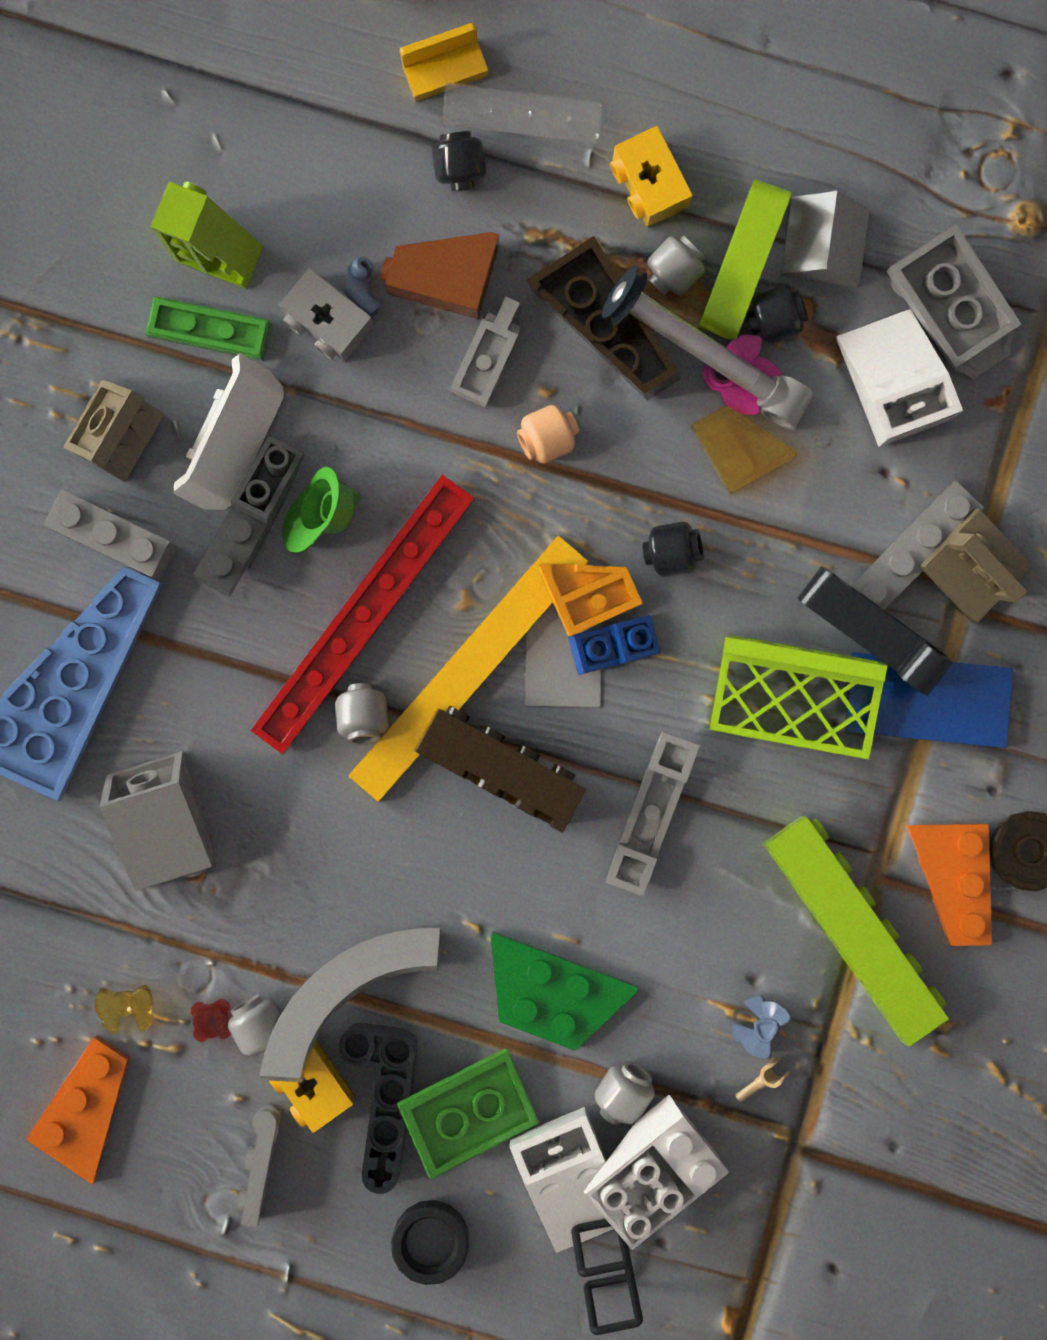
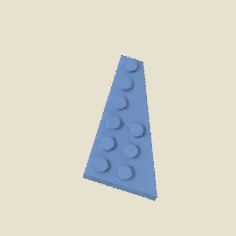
(63, 693)

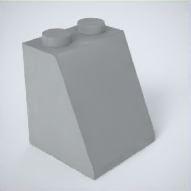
(157, 822)

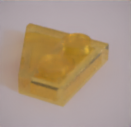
(739, 448)

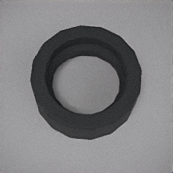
(430, 1274)

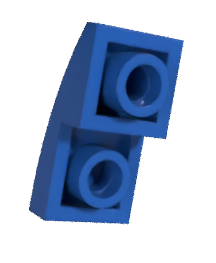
(614, 644)

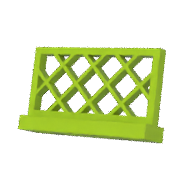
(807, 662)

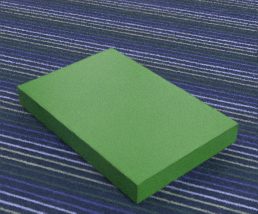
(468, 1113)

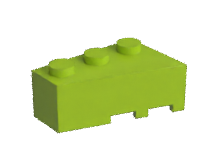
(204, 235)

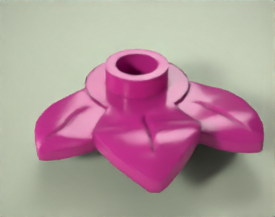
(733, 395)

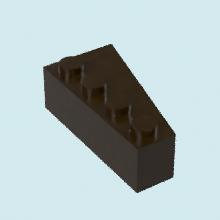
(577, 291)
(500, 769)

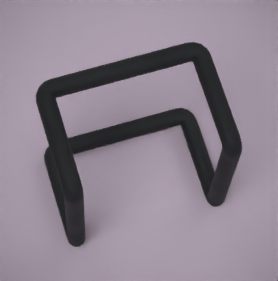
(606, 1268)

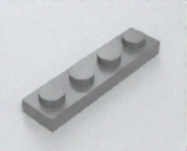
(902, 559)

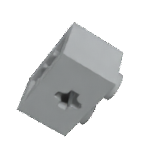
(316, 296)

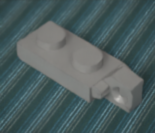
(487, 355)

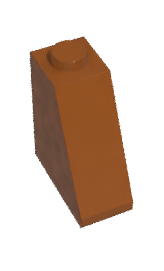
(443, 272)

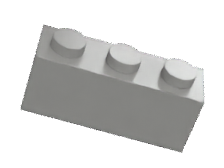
(110, 535)

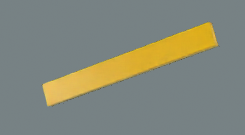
(462, 673)

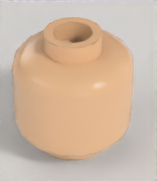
(547, 434)

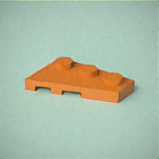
(958, 875)
(81, 1112)

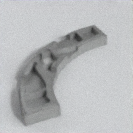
(335, 985)

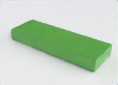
(208, 328)

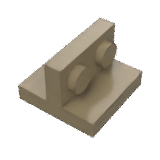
(114, 429)
(977, 567)

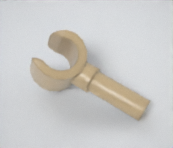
(766, 1078)

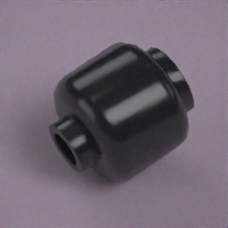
(459, 160)
(777, 314)
(673, 549)

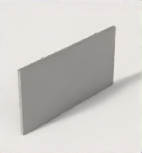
(551, 668)

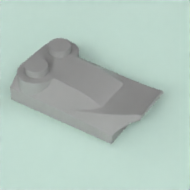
(956, 302)

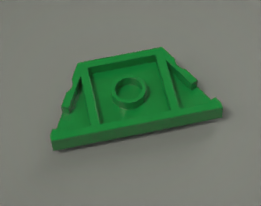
(552, 993)

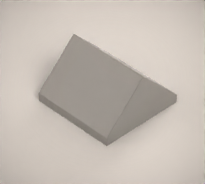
(825, 238)

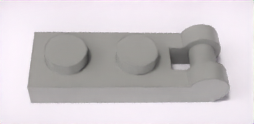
(260, 1162)

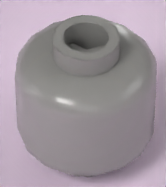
(676, 265)
(361, 714)
(253, 1024)
(624, 1093)

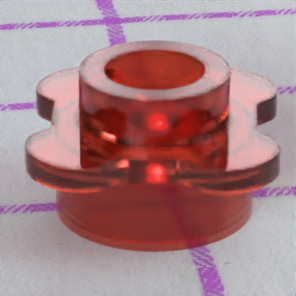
(201, 1013)

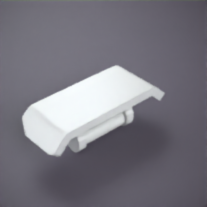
(230, 435)

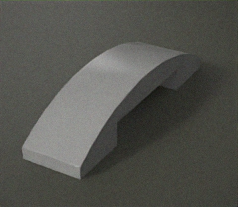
(652, 813)

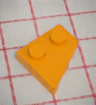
(588, 593)

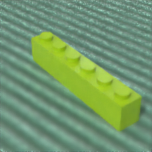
(856, 931)

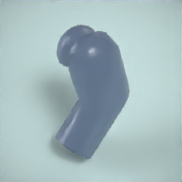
(358, 286)

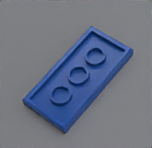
(963, 708)

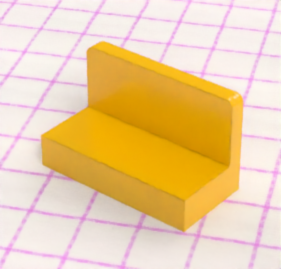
(443, 59)

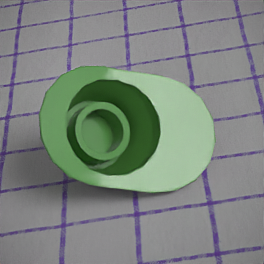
(320, 510)

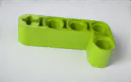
(745, 259)

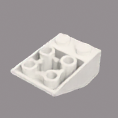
(898, 377)
(557, 1167)
(654, 1173)

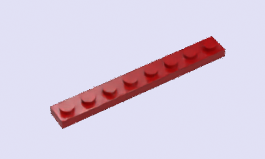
(362, 614)

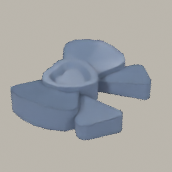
(772, 1018)

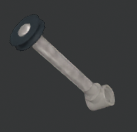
(780, 397)

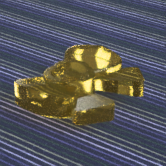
(111, 1005)

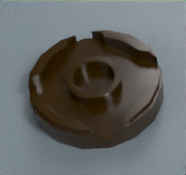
(1020, 850)

